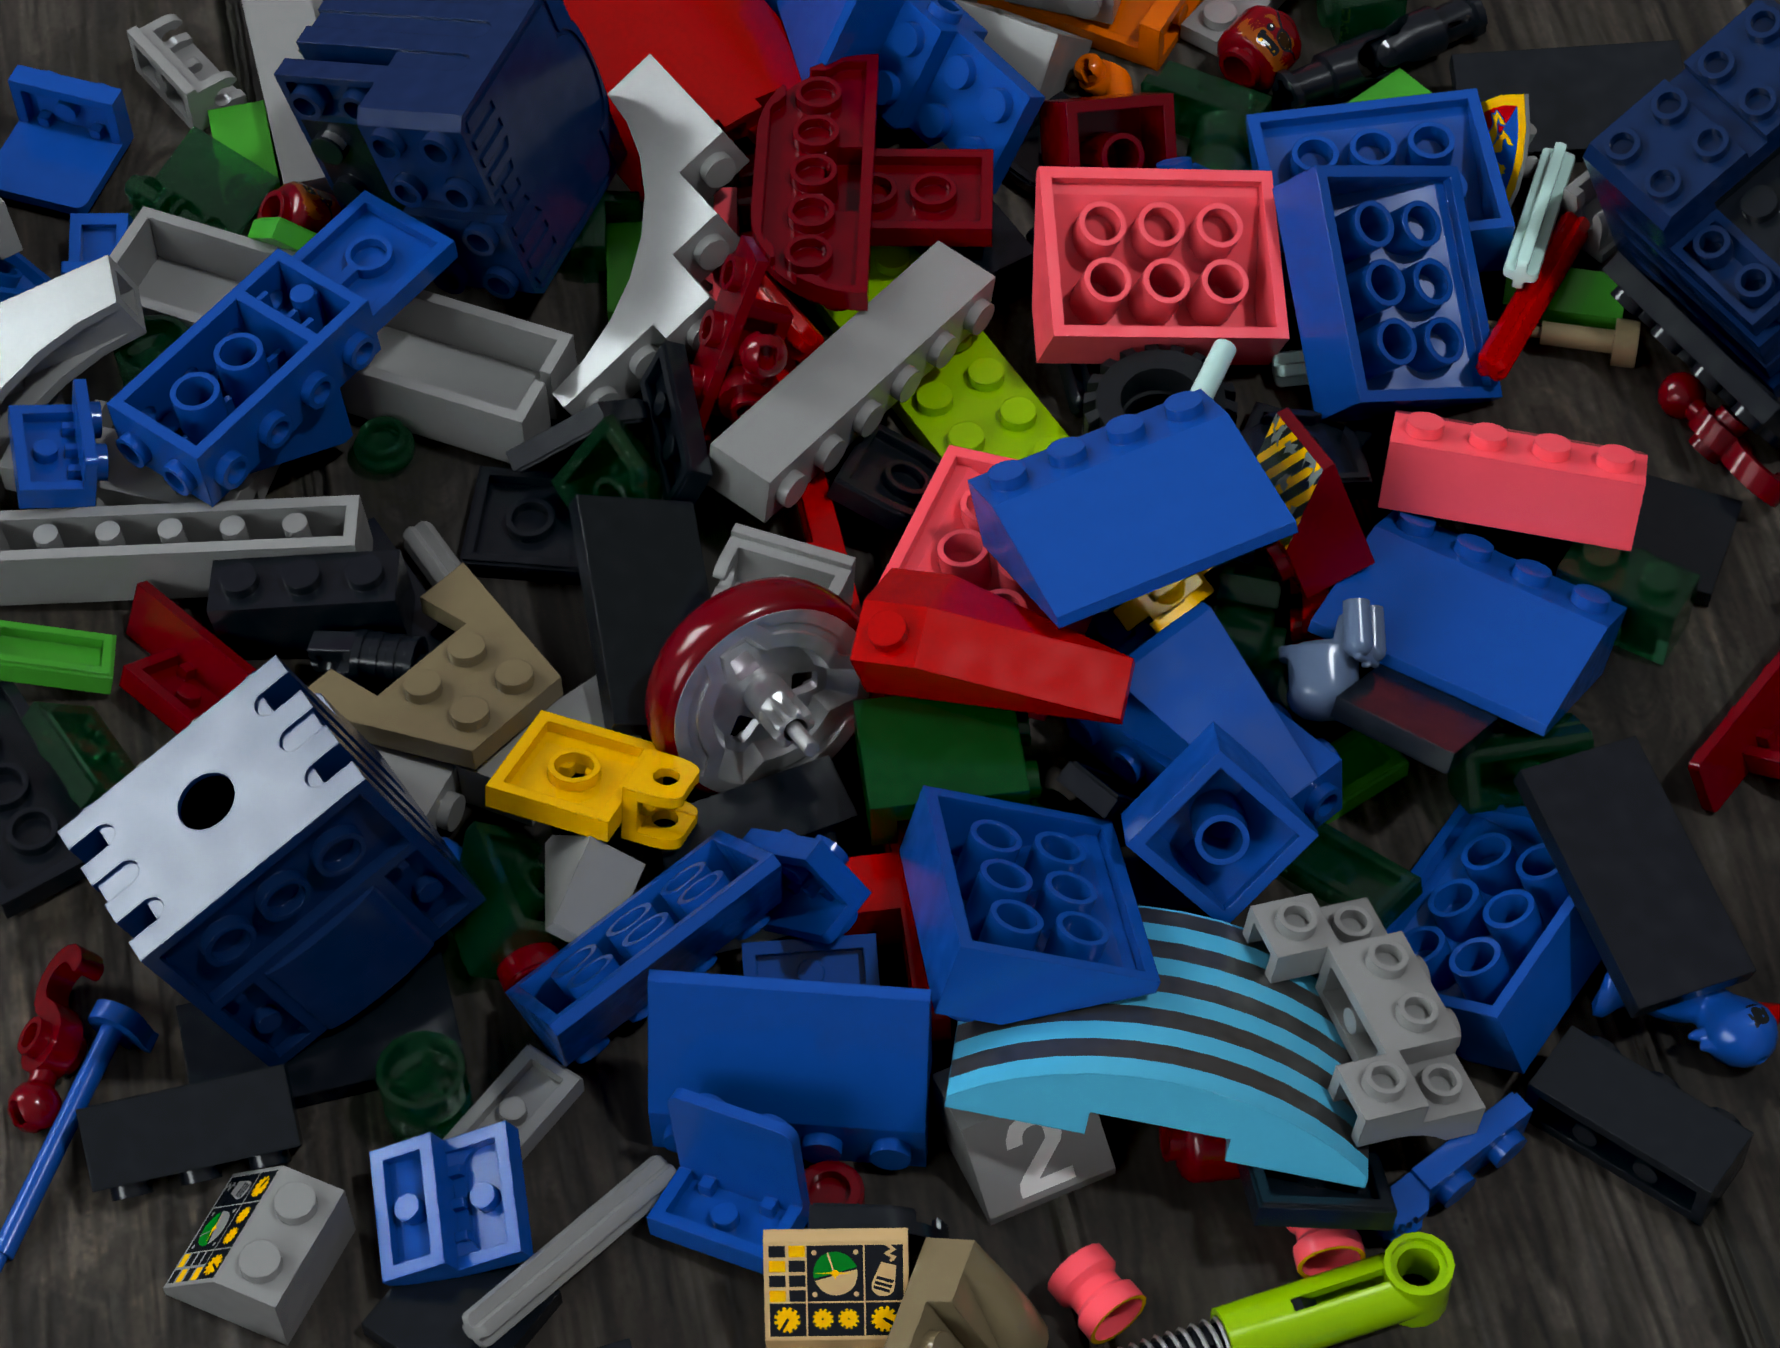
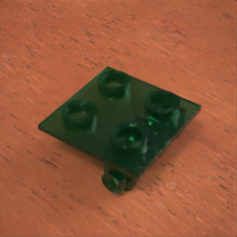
(204, 185)

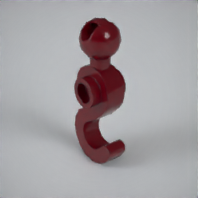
(744, 385)
(1717, 434)
(53, 1041)

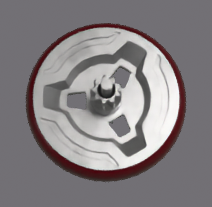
(740, 660)

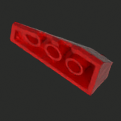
(971, 647)

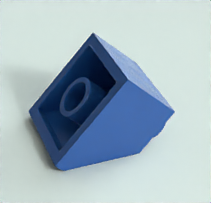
(1217, 825)

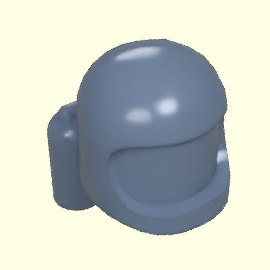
(1329, 666)

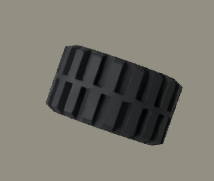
(1143, 382)

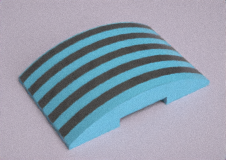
(1199, 1056)

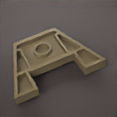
(463, 694)

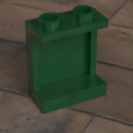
(939, 746)

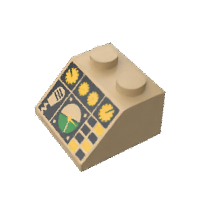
(833, 1286)

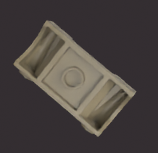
(964, 1302)

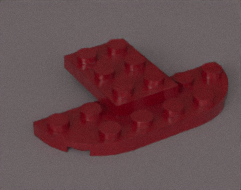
(832, 194)

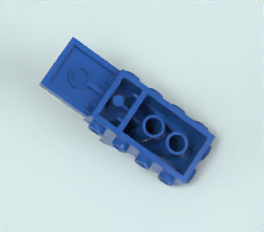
(931, 69)
(269, 359)
(1183, 685)

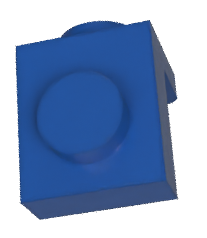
(93, 237)

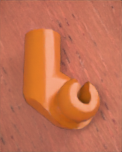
(1102, 76)

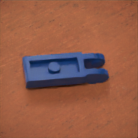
(1450, 1169)

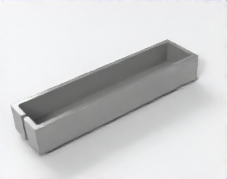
(441, 361)

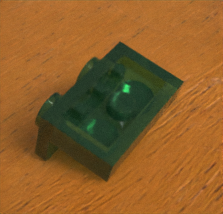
(1202, 93)
(78, 748)

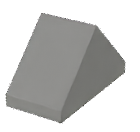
(584, 883)

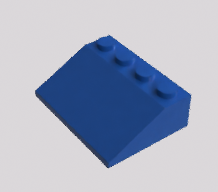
(1395, 131)
(1384, 289)
(1128, 507)
(1480, 621)
(1021, 909)
(667, 925)
(1498, 935)
(824, 1056)

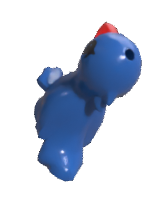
(1728, 1025)

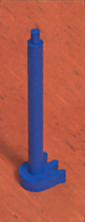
(113, 1025)

